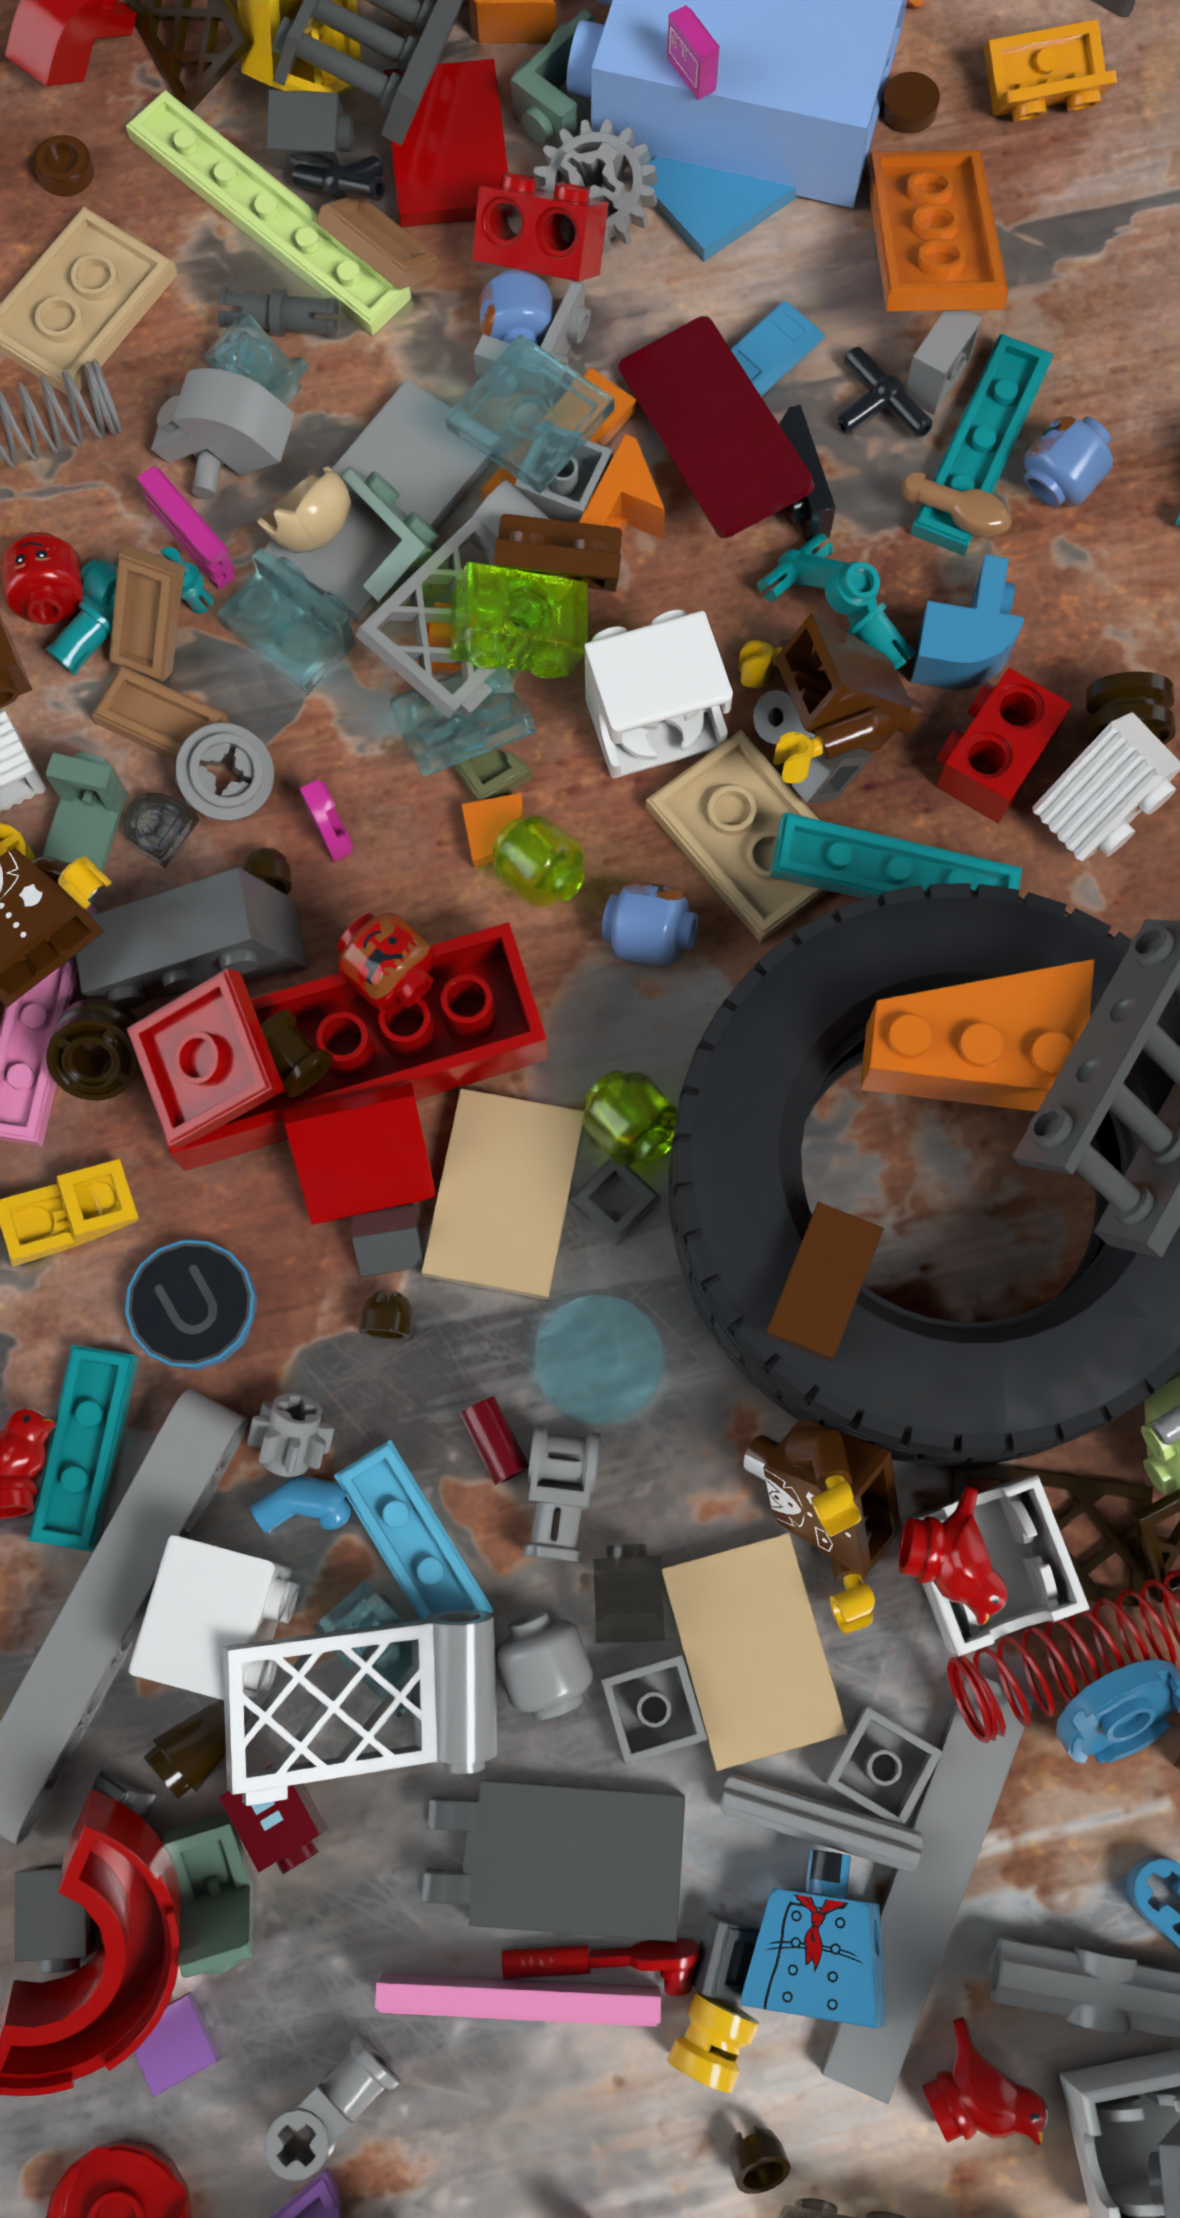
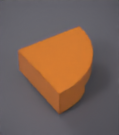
(486, 820)

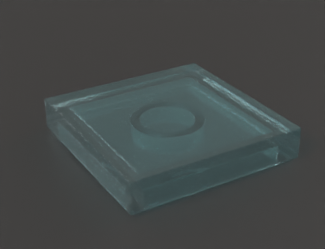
(530, 413)

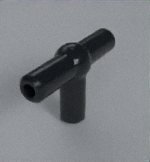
(355, 180)
(884, 393)

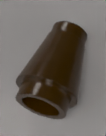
(190, 1750)

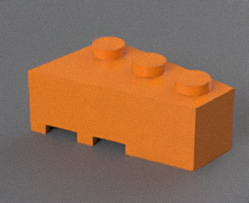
(980, 1039)

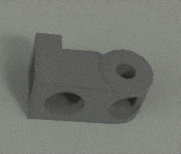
(826, 779)

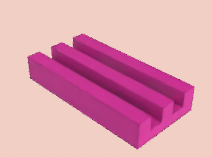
(187, 527)

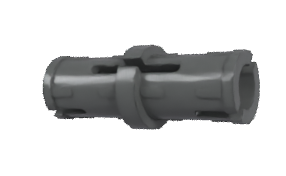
(280, 312)

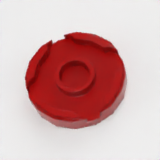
(121, 2182)

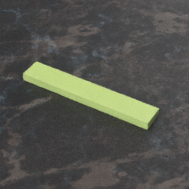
(264, 210)

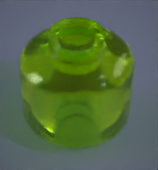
(539, 861)
(629, 1118)

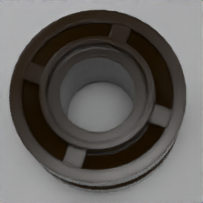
(1138, 692)
(85, 1073)

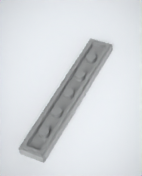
(925, 1903)

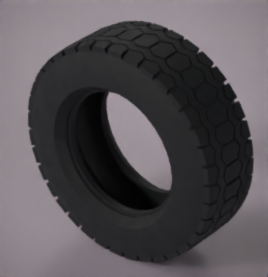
(741, 1207)

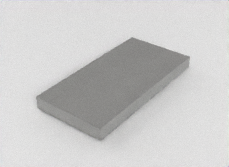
(421, 461)

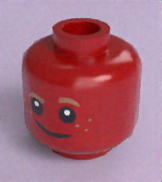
(42, 576)

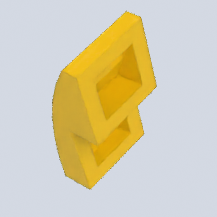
(67, 1213)

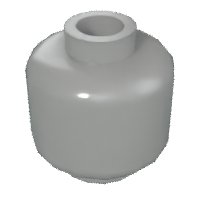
(544, 1666)

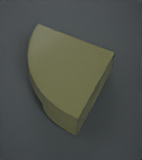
(493, 774)

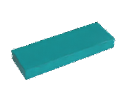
(84, 1448)

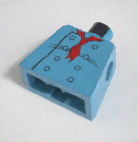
(820, 1950)

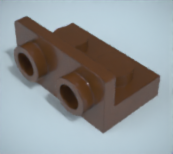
(560, 549)

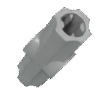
(1087, 1987)

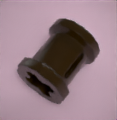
(294, 1055)

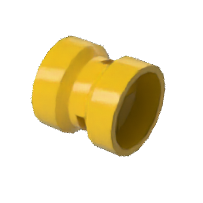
(713, 2042)

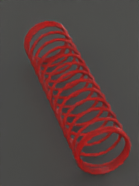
(985, 1698)

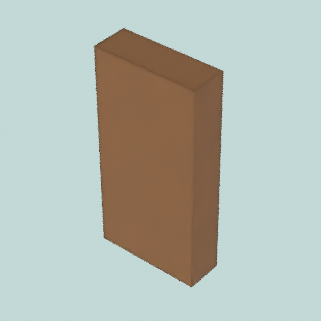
(378, 241)
(146, 613)
(152, 713)

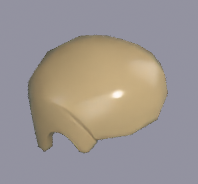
(309, 513)

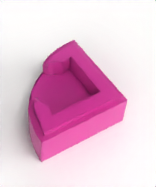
(329, 826)

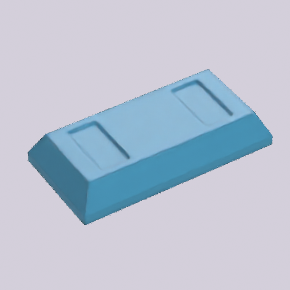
(776, 346)

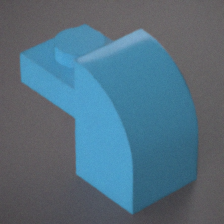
(964, 644)

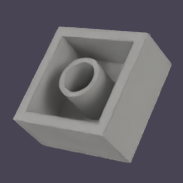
(942, 358)
(573, 486)
(654, 1709)
(882, 1766)

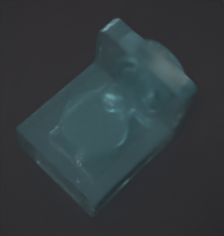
(253, 354)

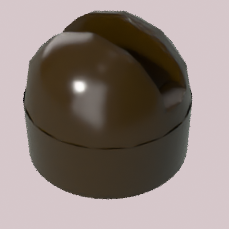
(270, 867)
(387, 1319)
(758, 2161)

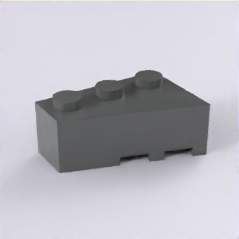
(190, 935)

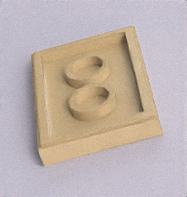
(81, 299)
(727, 825)
(504, 1194)
(753, 1652)

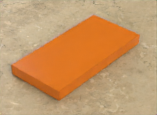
(935, 231)

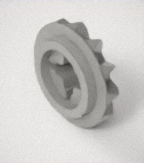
(250, 762)

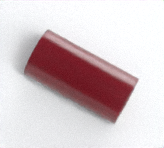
(494, 1440)

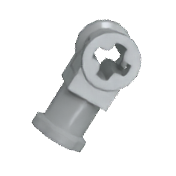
(560, 1487)
(329, 2110)

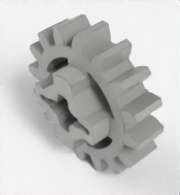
(599, 159)

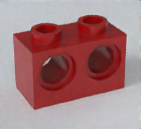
(539, 242)
(1007, 747)

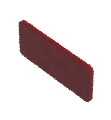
(715, 427)

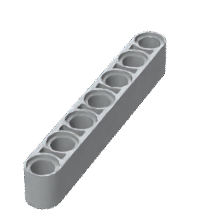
(109, 1605)

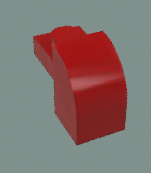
(57, 36)

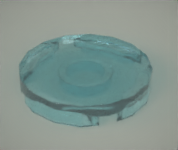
(599, 1360)

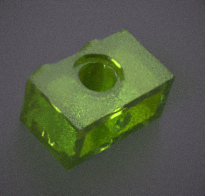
(546, 606)

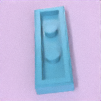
(410, 1534)

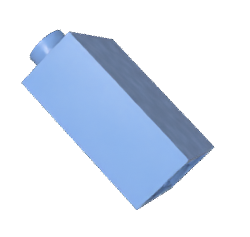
(790, 94)

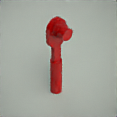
(672, 1959)

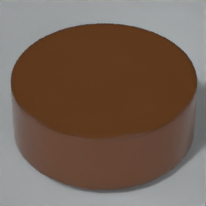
(910, 102)
(63, 165)

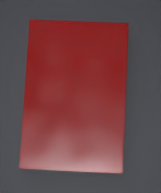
(450, 145)

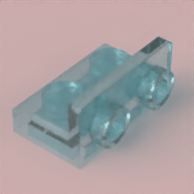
(289, 622)
(441, 742)

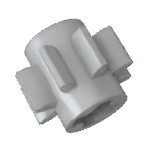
(290, 1435)

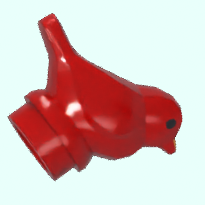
(21, 1459)
(954, 1559)
(982, 2097)

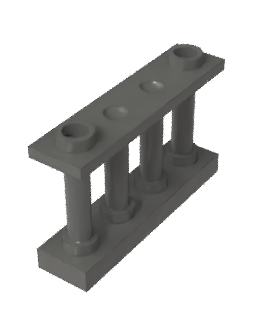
(414, 56)
(1147, 1198)

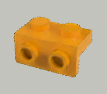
(1047, 70)

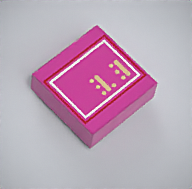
(692, 51)

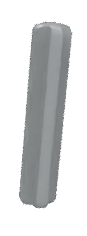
(822, 1823)

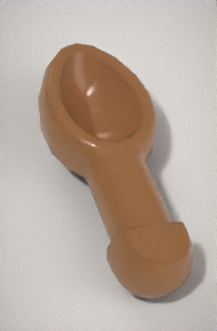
(971, 509)

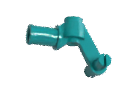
(849, 591)
(95, 617)

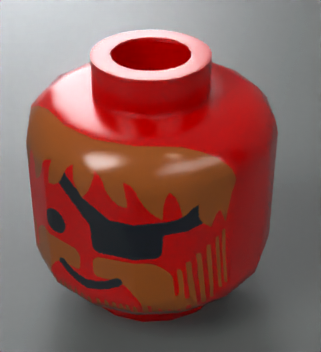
(385, 961)

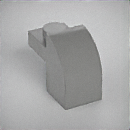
(228, 417)

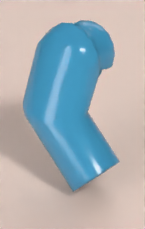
(304, 1497)

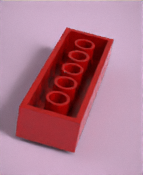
(464, 1030)

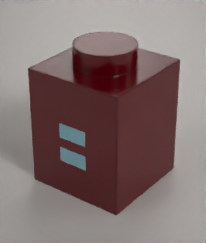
(277, 1829)

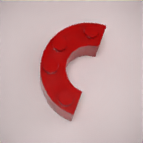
(117, 1998)

